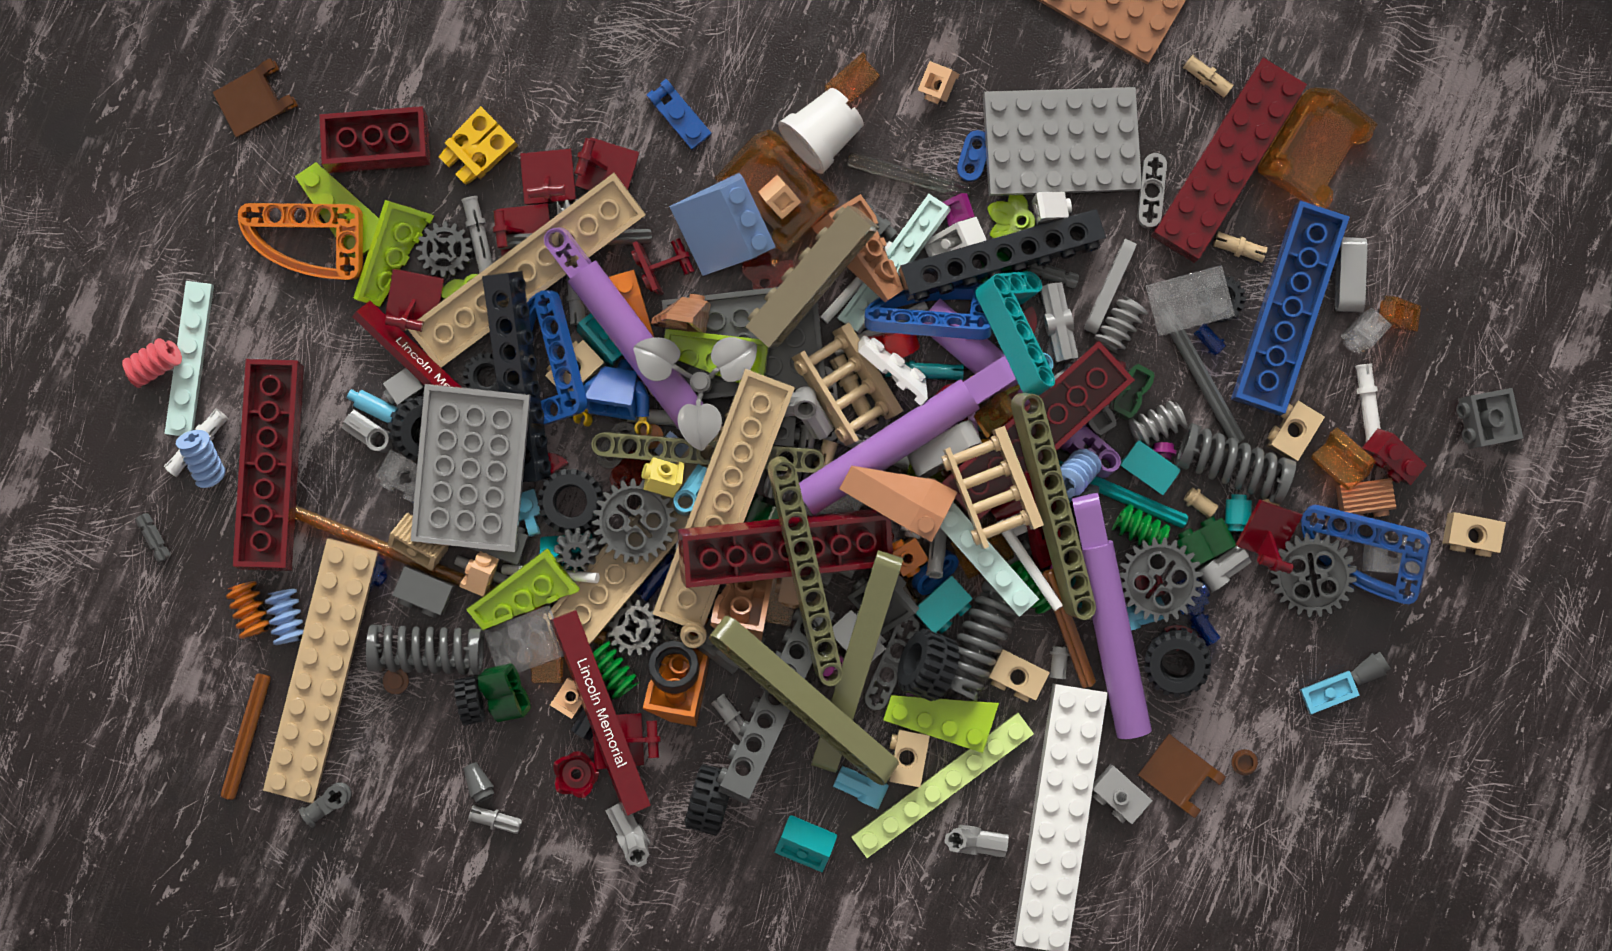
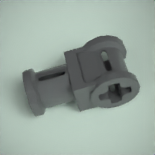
(326, 803)

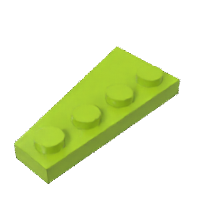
(326, 190)
(389, 250)
(697, 349)
(531, 586)
(946, 719)

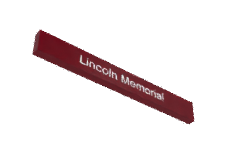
(402, 347)
(600, 712)

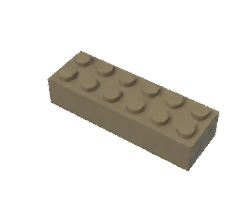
(812, 276)

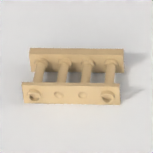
(872, 383)
(1019, 490)

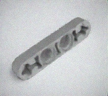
(1110, 286)

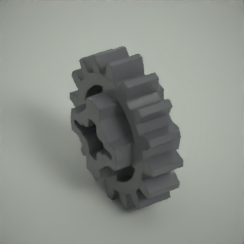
(437, 256)
(638, 639)

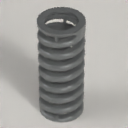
(1194, 437)
(981, 640)
(472, 663)

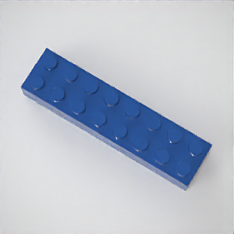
(1290, 308)

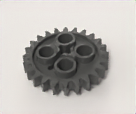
(618, 538)
(1336, 571)
(1180, 593)

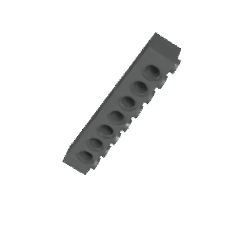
(740, 786)

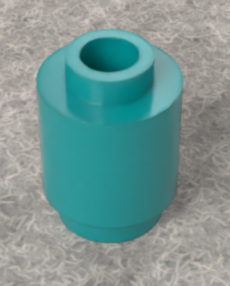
(1237, 512)

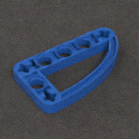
(883, 317)
(552, 341)
(1377, 539)

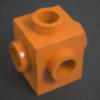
(914, 556)

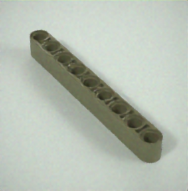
(694, 457)
(1045, 497)
(797, 562)
(861, 648)
(803, 700)

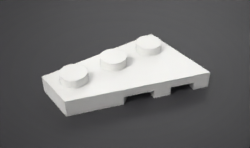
(902, 374)

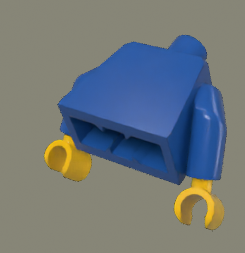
(618, 395)

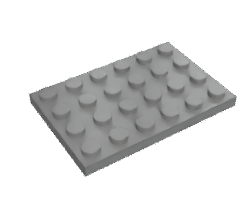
(1062, 141)
(470, 467)

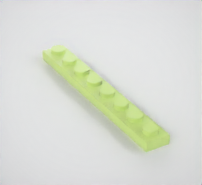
(941, 786)

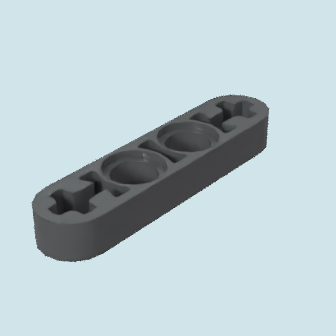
(889, 661)

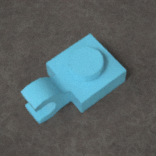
(528, 510)

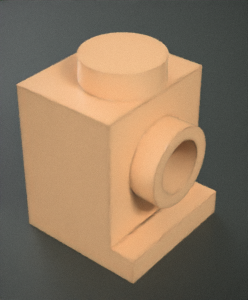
(933, 75)
(479, 573)
(562, 704)

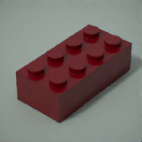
(374, 139)

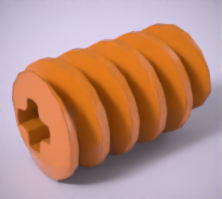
(247, 609)

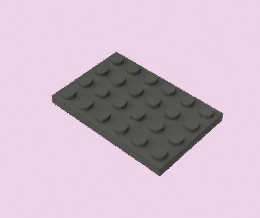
(729, 318)

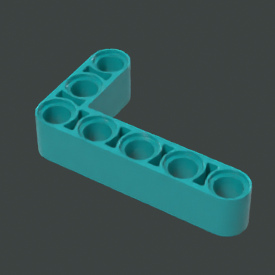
(1001, 303)

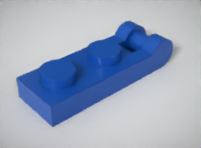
(679, 115)

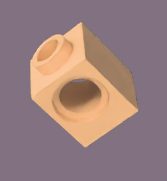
(779, 196)

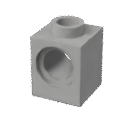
(402, 386)

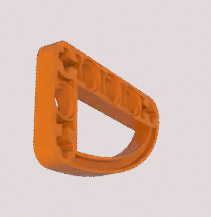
(312, 220)

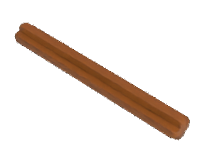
(1071, 637)
(245, 736)

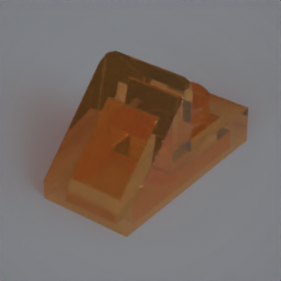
(1400, 313)

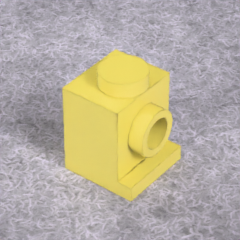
(663, 477)

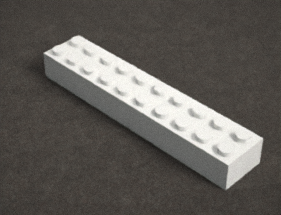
(1059, 818)

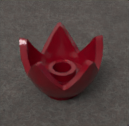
(564, 780)

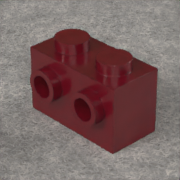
(1394, 457)

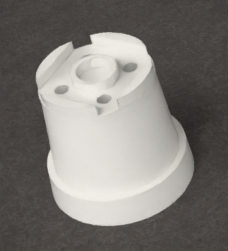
(821, 129)

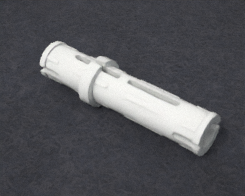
(1368, 399)
(210, 426)

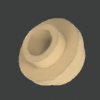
(690, 640)

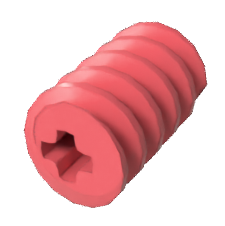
(151, 362)

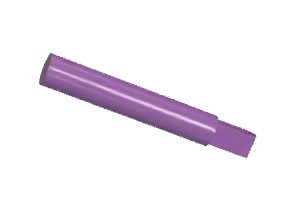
(617, 319)
(981, 353)
(907, 433)
(1112, 622)

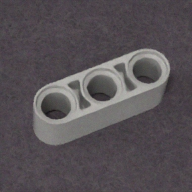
(1351, 275)
(927, 459)

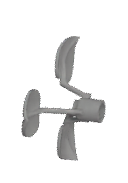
(700, 422)

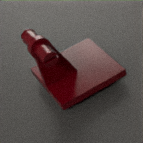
(601, 160)
(547, 176)
(518, 221)
(649, 277)
(410, 298)
(1267, 532)
(632, 730)

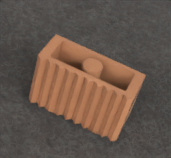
(1367, 497)

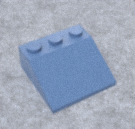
(722, 225)

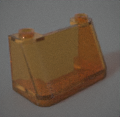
(1315, 144)
(759, 163)

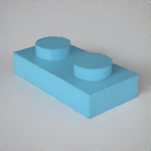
(1329, 692)

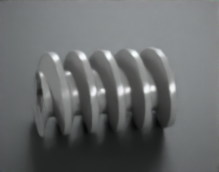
(1120, 324)
(1156, 423)

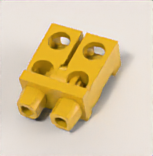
(479, 145)

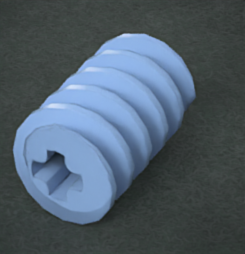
(201, 458)
(1080, 471)
(284, 616)

